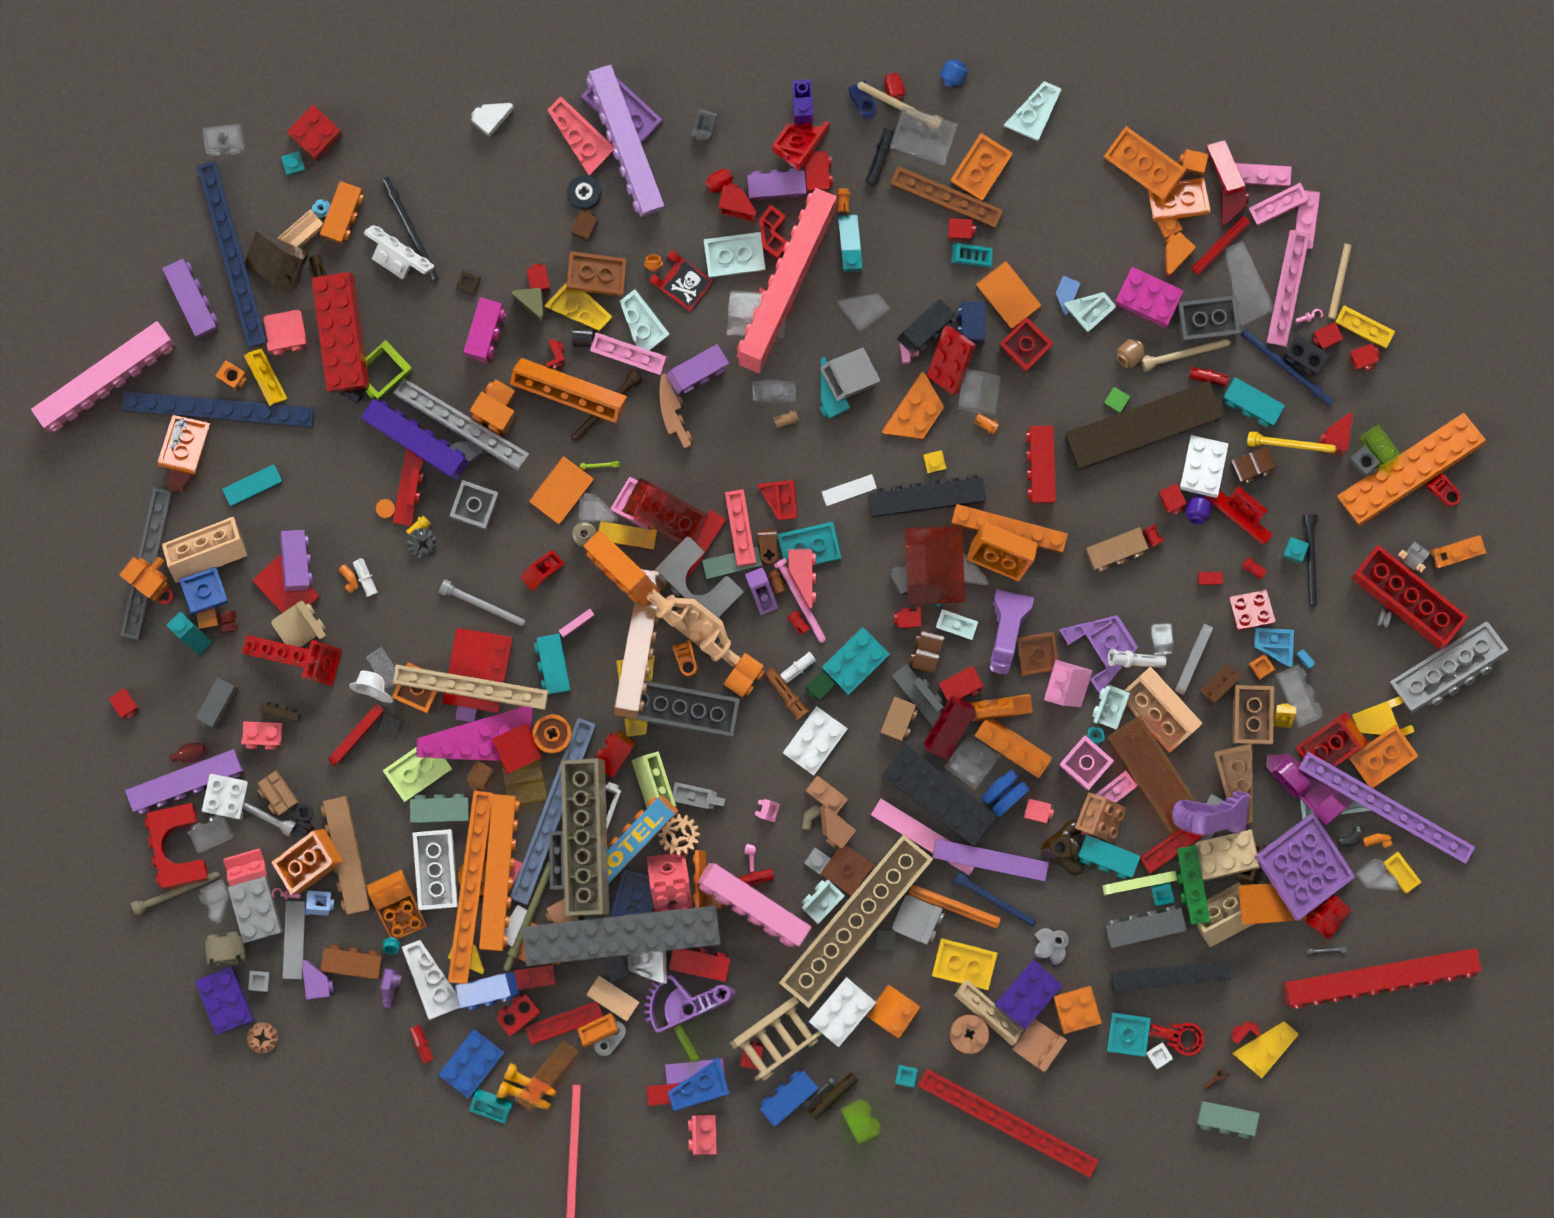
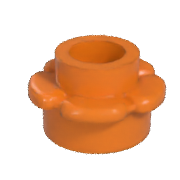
(653, 262)

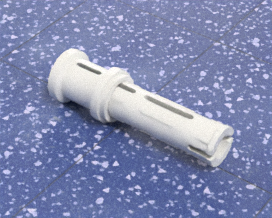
(1128, 659)

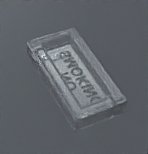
(382, 665)

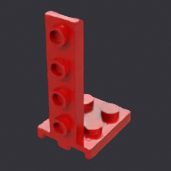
(318, 661)

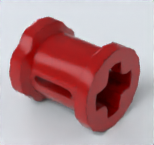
(1152, 536)

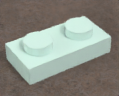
(956, 624)

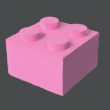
(1086, 763)

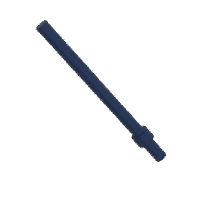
(1316, 391)

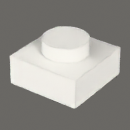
(1159, 1055)

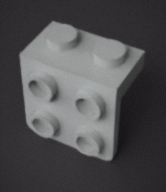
(917, 919)

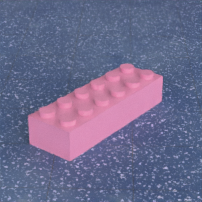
(753, 904)

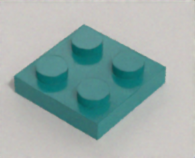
(1128, 1034)

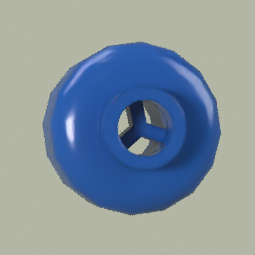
(954, 73)

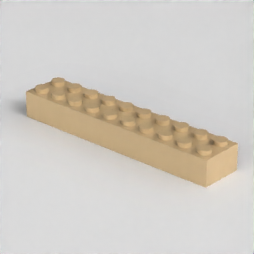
(856, 921)

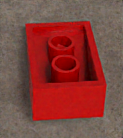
(1334, 741)

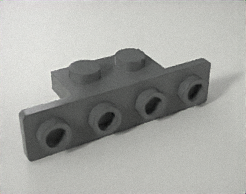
(919, 693)

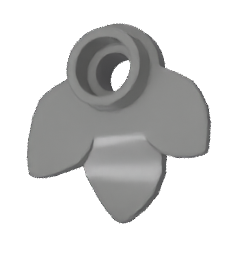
(1049, 947)

